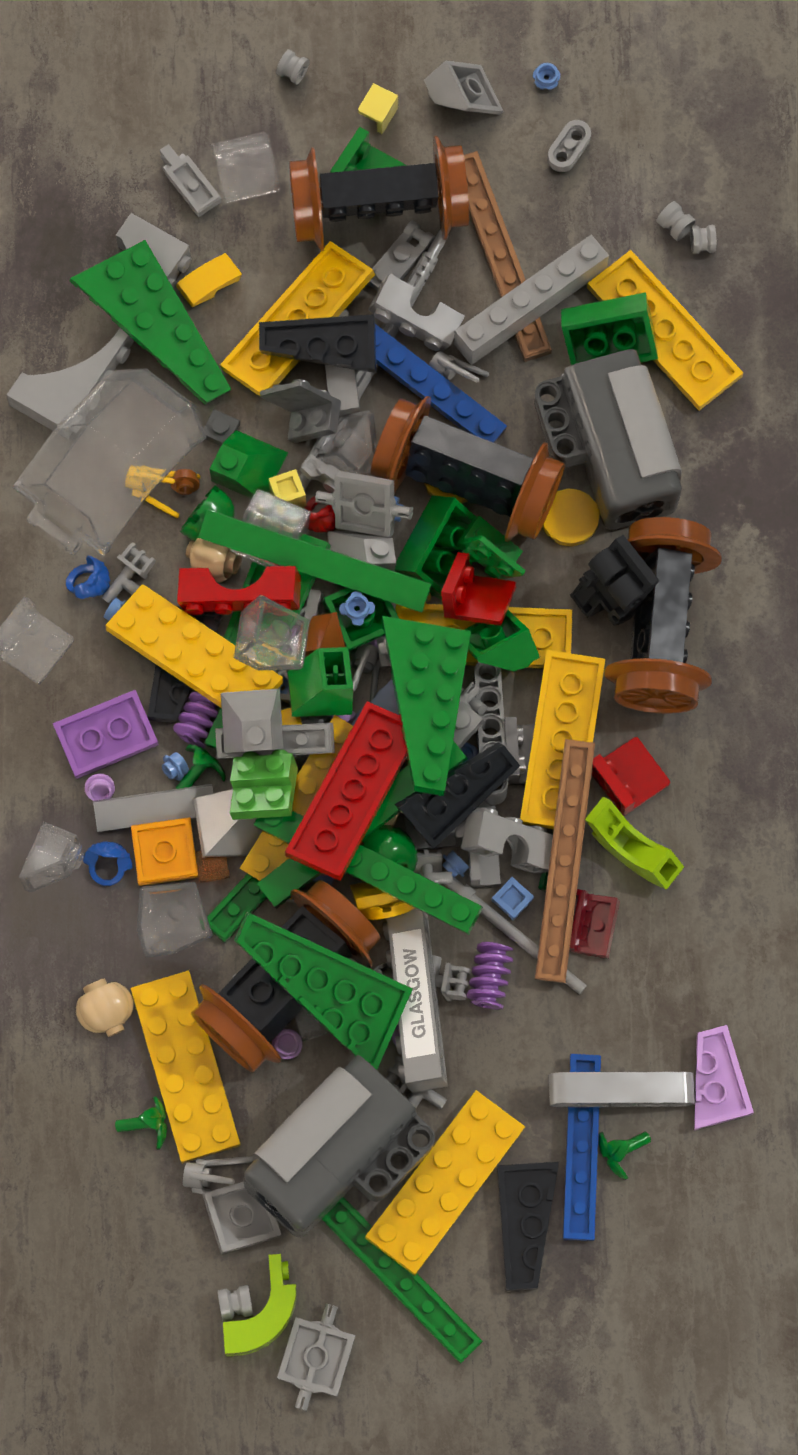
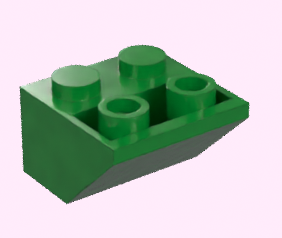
(322, 684)

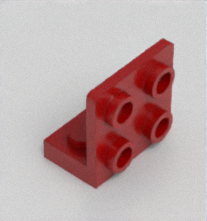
(475, 597)
(629, 775)

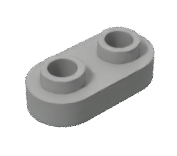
(567, 147)

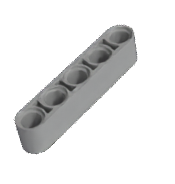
(493, 718)
(621, 1089)

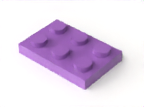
(105, 734)

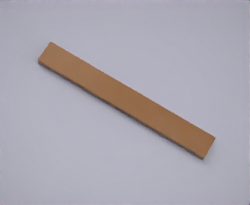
(500, 252)
(565, 861)

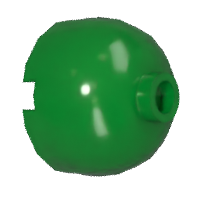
(217, 501)
(394, 845)

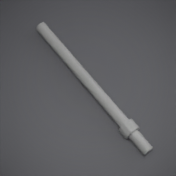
(509, 930)

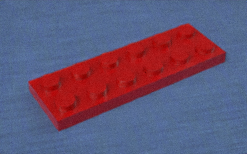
(350, 793)

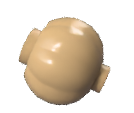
(215, 557)
(104, 1007)

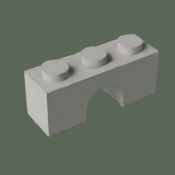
(394, 306)
(487, 833)

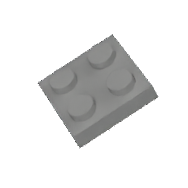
(238, 1218)

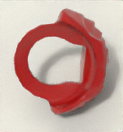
(323, 520)

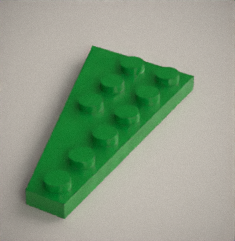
(146, 307)
(427, 684)
(339, 993)

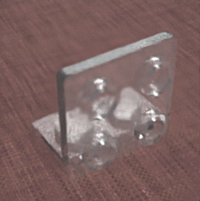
(246, 167)
(32, 641)

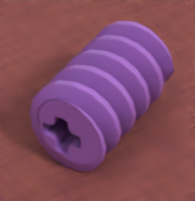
(195, 719)
(489, 975)

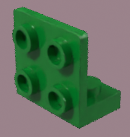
(362, 156)
(491, 550)

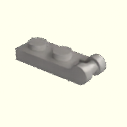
(402, 255)

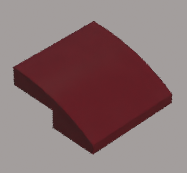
(593, 924)

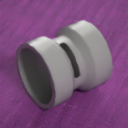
(674, 218)
(236, 1302)

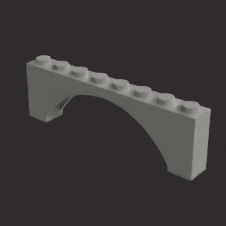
(55, 394)

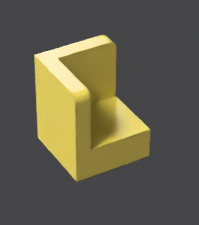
(379, 106)
(288, 487)

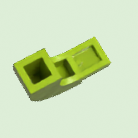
(631, 847)
(261, 1330)

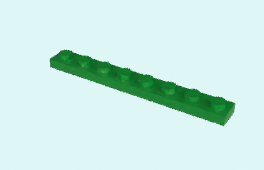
(392, 879)

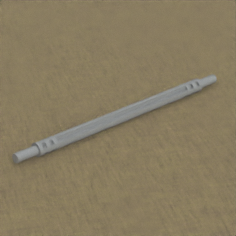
(417, 279)

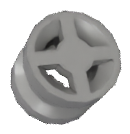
(292, 66)
(703, 239)

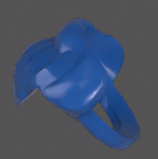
(95, 585)
(107, 849)

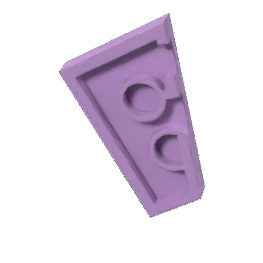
(718, 1080)

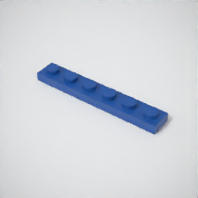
(444, 395)
(581, 1161)

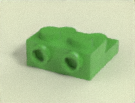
(263, 785)

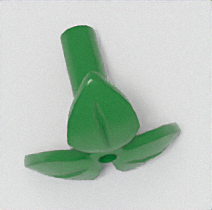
(201, 761)
(150, 1118)
(618, 1149)

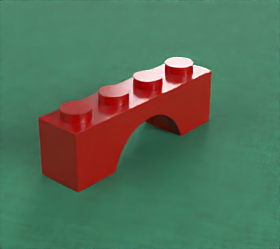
(201, 593)

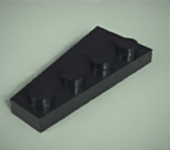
(327, 341)
(170, 693)
(465, 790)
(525, 1211)

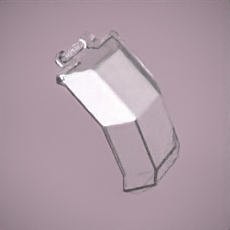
(109, 458)

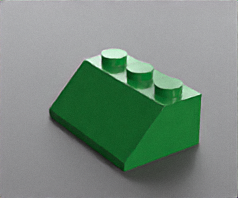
(609, 328)
(433, 542)

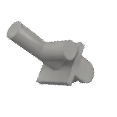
(124, 580)
(430, 867)
(448, 980)
(415, 1097)

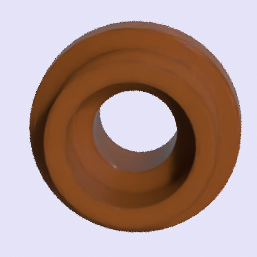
(185, 482)

